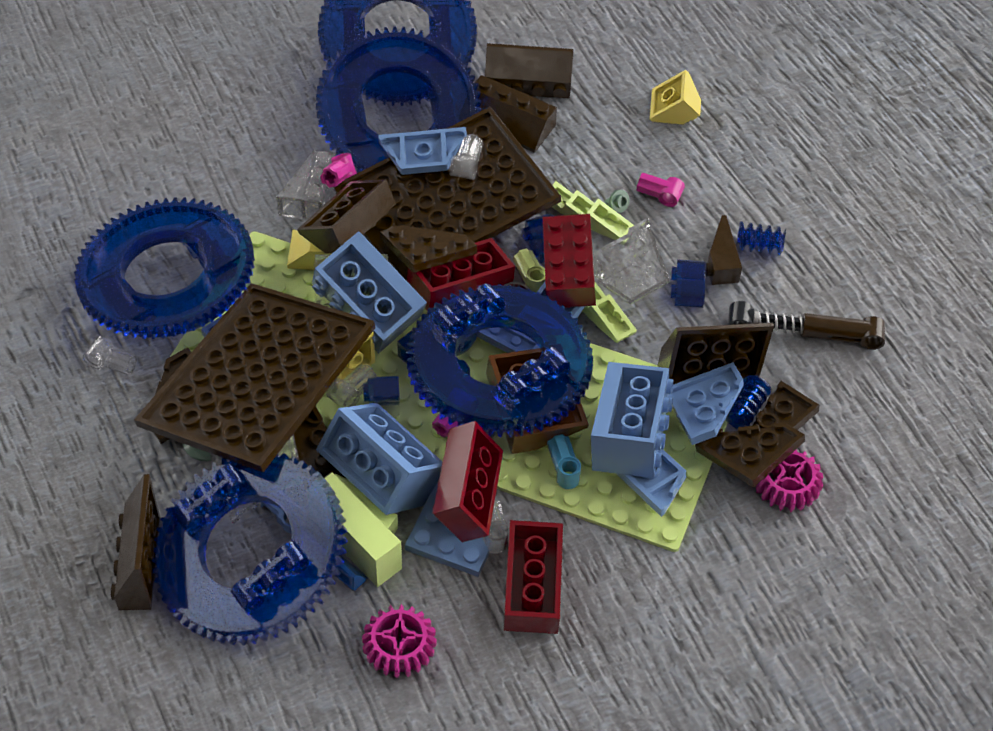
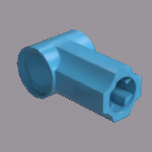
(564, 461)

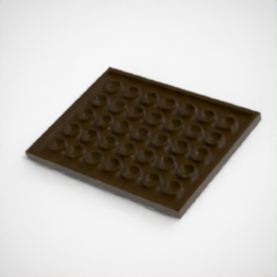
(500, 197)
(255, 376)

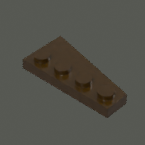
(786, 407)
(307, 440)

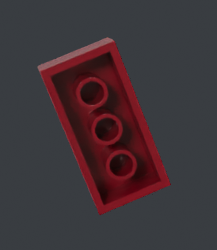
(569, 260)
(485, 267)
(468, 482)
(533, 577)

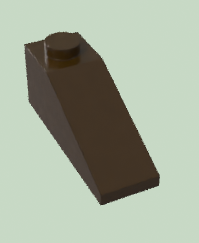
(723, 260)

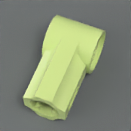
(530, 269)

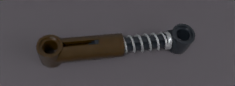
(867, 332)

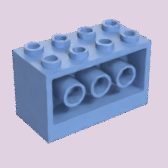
(368, 286)
(631, 420)
(380, 457)

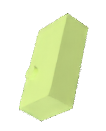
(369, 541)

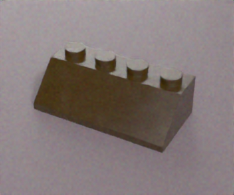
(531, 69)
(522, 114)
(349, 211)

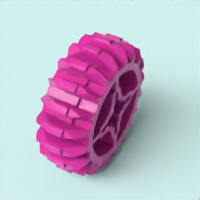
(788, 486)
(378, 636)

